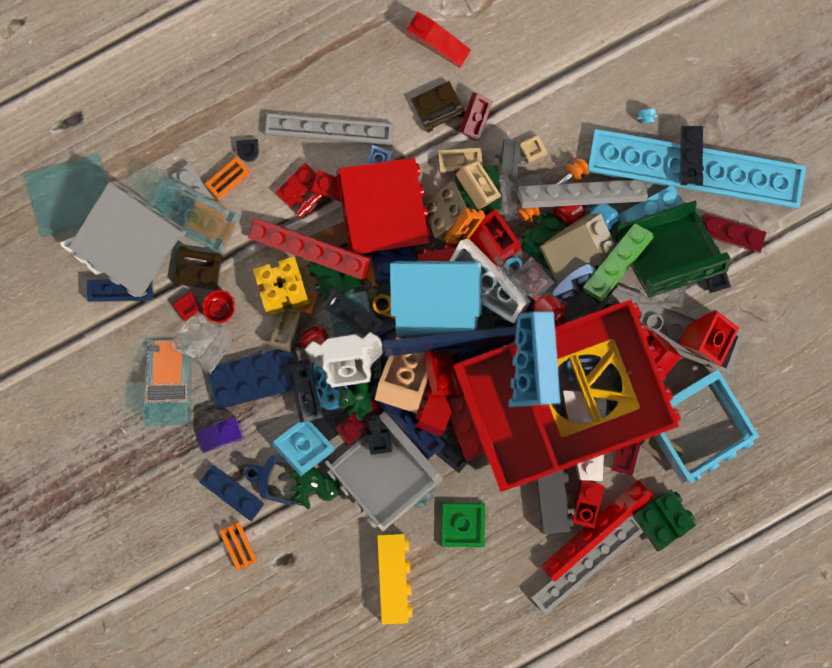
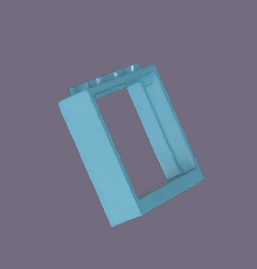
(736, 413)

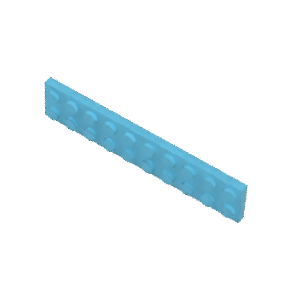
(723, 172)

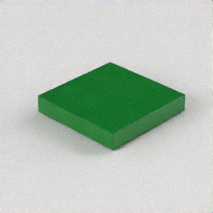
(462, 524)

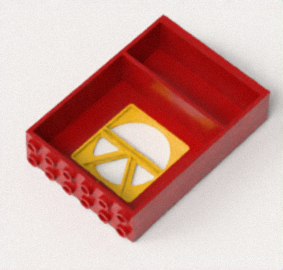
(535, 439)

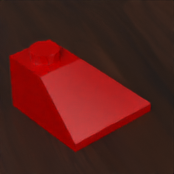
(710, 337)

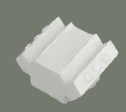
(346, 358)

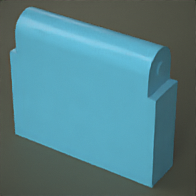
(435, 297)

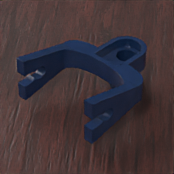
(263, 477)

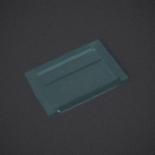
(66, 194)

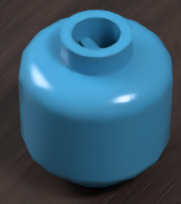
(608, 213)

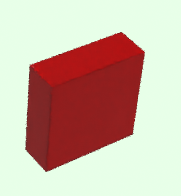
(187, 306)

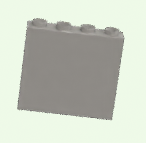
(126, 238)
(385, 482)

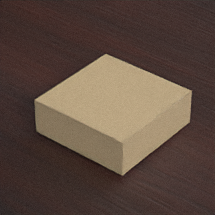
(533, 149)

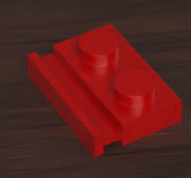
(442, 374)

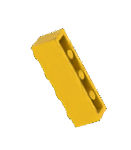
(393, 578)

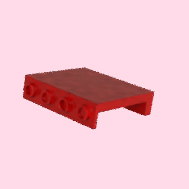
(383, 206)

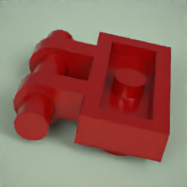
(296, 187)

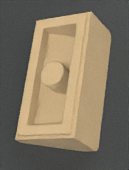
(478, 184)

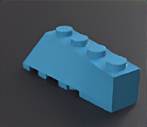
(535, 361)

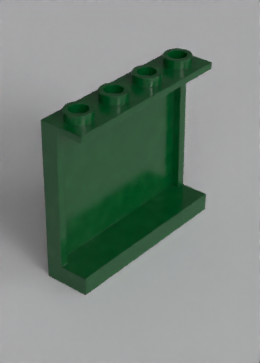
(677, 253)

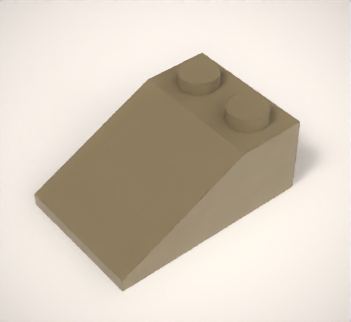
(578, 245)

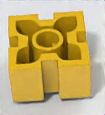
(291, 293)

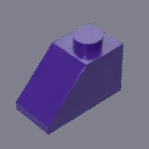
(220, 434)

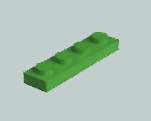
(618, 262)

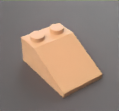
(403, 381)

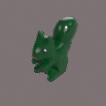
(357, 399)
(312, 482)

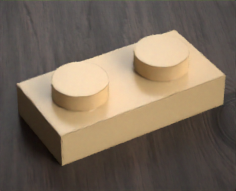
(458, 158)

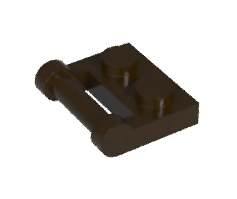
(436, 100)
(197, 275)

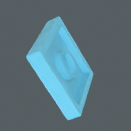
(303, 446)

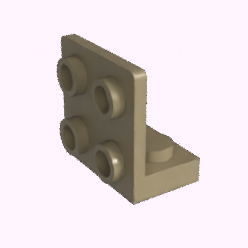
(444, 210)

